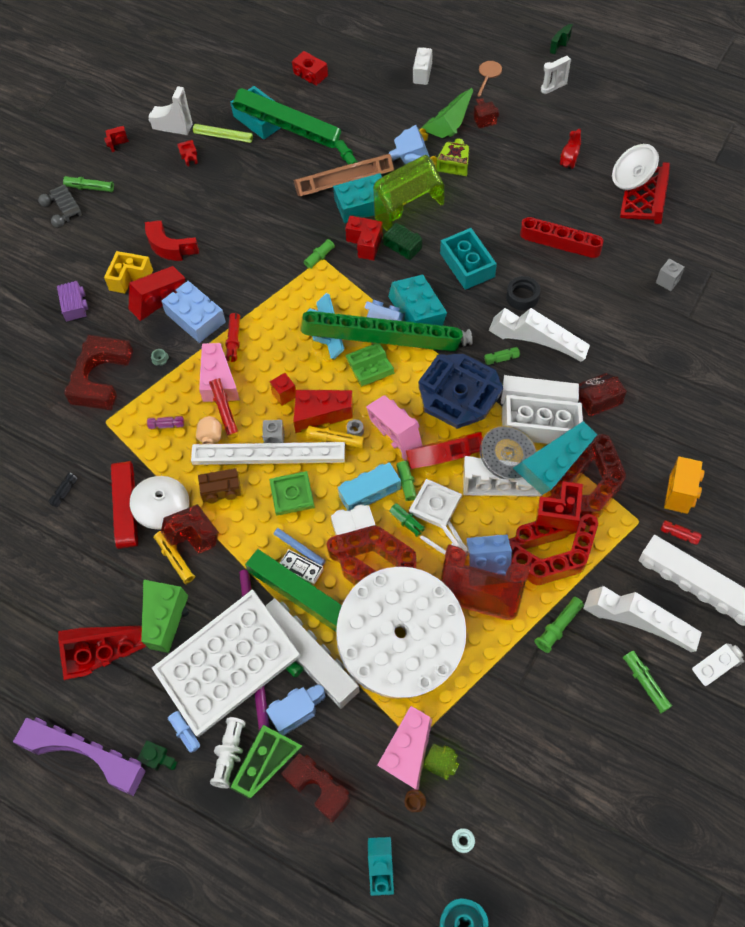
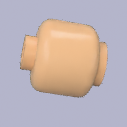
(209, 430)

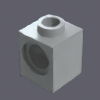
(670, 274)
(273, 431)

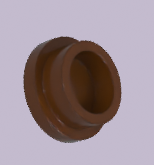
(415, 800)

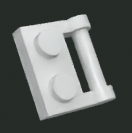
(560, 74)

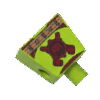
(454, 158)

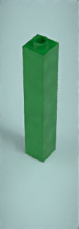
(294, 588)

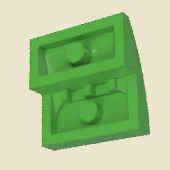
(370, 364)

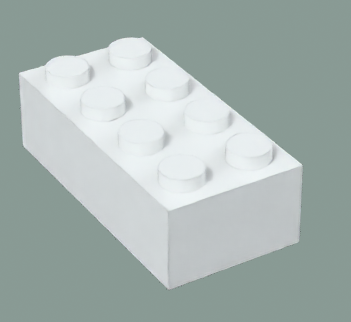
(541, 418)

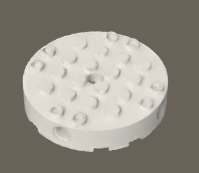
(432, 627)

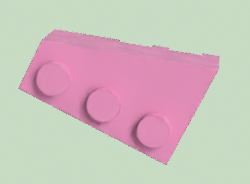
(214, 367)
(395, 423)
(407, 748)

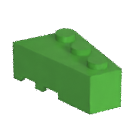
(161, 614)
(263, 760)

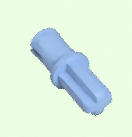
(184, 731)

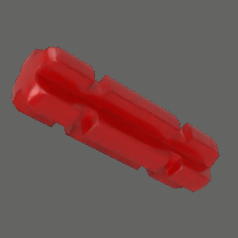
(681, 532)

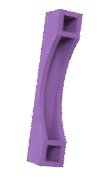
(42, 739)

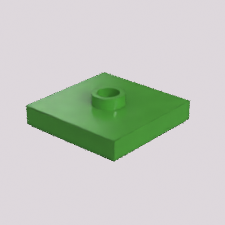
(291, 493)

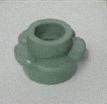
(159, 353)

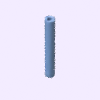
(299, 547)

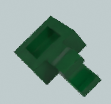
(154, 756)

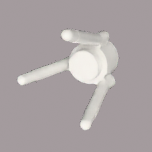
(455, 541)

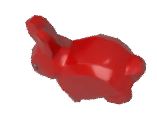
(571, 150)

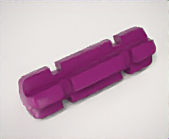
(165, 422)

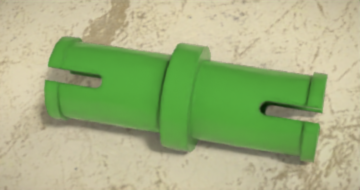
(319, 253)
(406, 480)

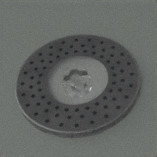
(494, 449)

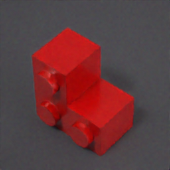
(366, 234)
(561, 512)

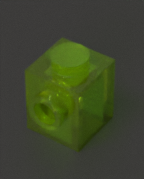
(441, 761)

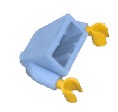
(411, 145)

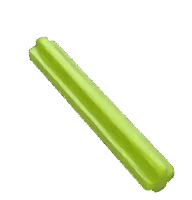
(223, 133)

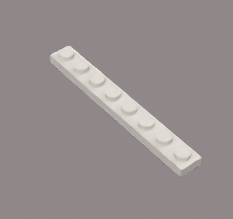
(268, 453)

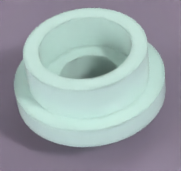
(468, 835)

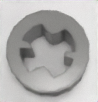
(466, 338)
(355, 423)

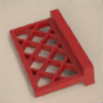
(657, 193)

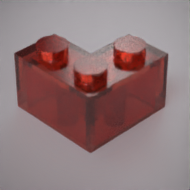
(190, 525)

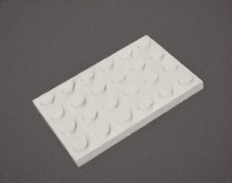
(225, 663)

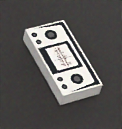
(302, 566)

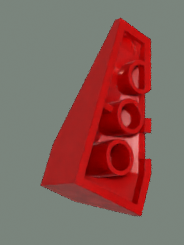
(94, 647)

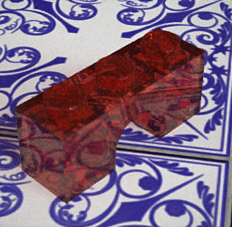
(302, 773)

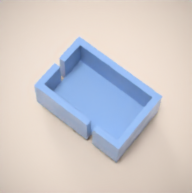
(193, 311)

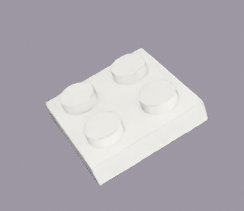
(435, 503)

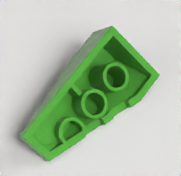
(450, 117)

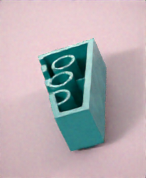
(551, 462)

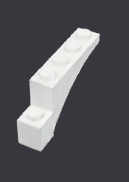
(540, 330)
(643, 614)

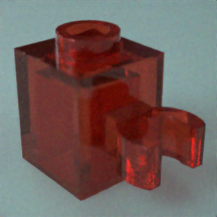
(485, 113)

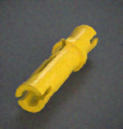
(333, 436)
(185, 574)

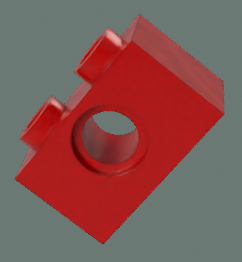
(310, 68)

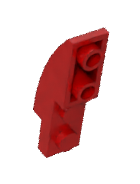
(444, 450)

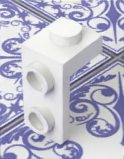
(718, 663)

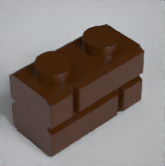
(219, 485)

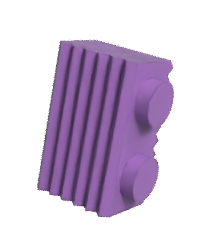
(72, 300)

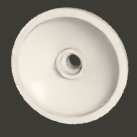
(635, 166)
(150, 509)

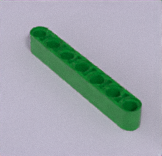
(286, 118)

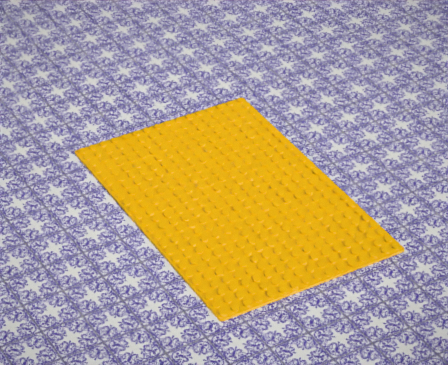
(275, 345)

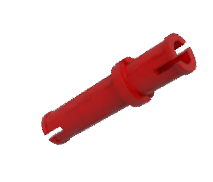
(232, 342)
(223, 406)

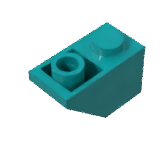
(380, 866)

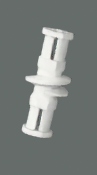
(227, 752)

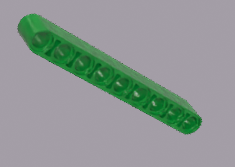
(380, 331)

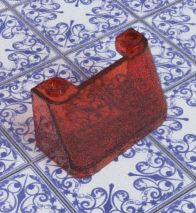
(484, 590)

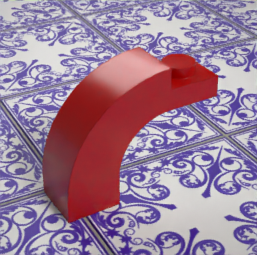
(166, 247)

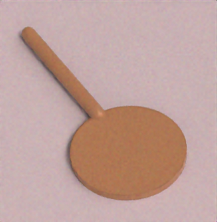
(489, 69)

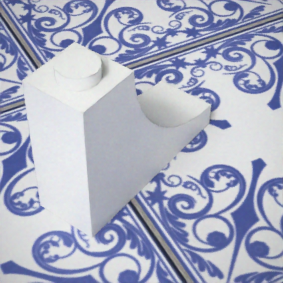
(174, 117)

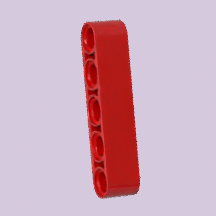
(561, 237)
(124, 523)

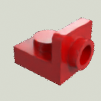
(115, 136)

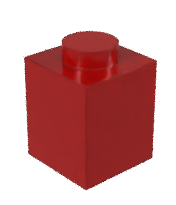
(283, 389)

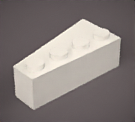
(481, 482)

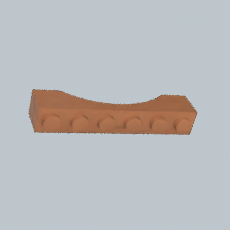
(343, 174)

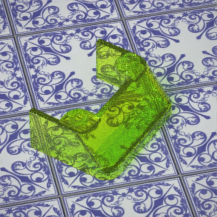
(405, 186)

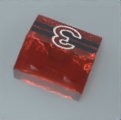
(601, 393)

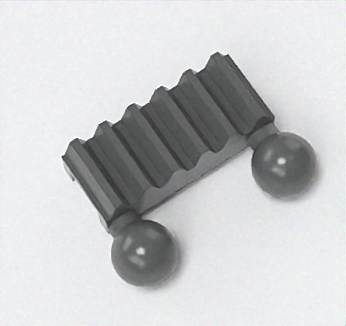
(65, 203)

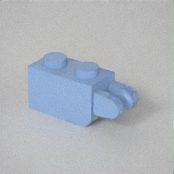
(295, 708)

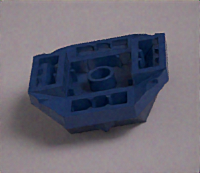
(455, 374)

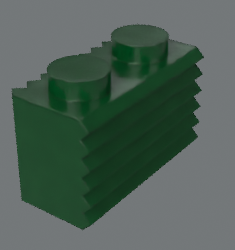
(402, 241)

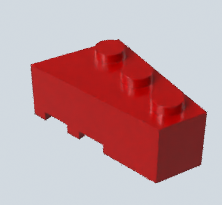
(149, 291)
(321, 407)

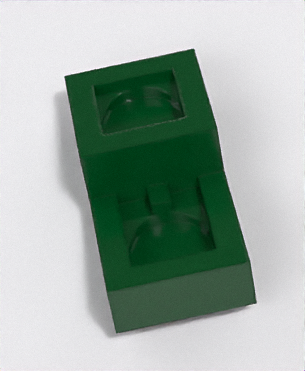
(561, 38)

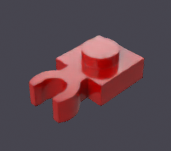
(188, 151)

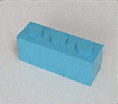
(369, 486)

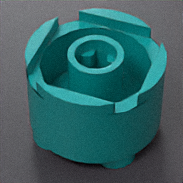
(463, 910)

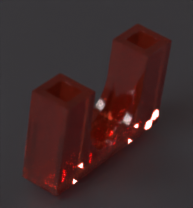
(94, 352)

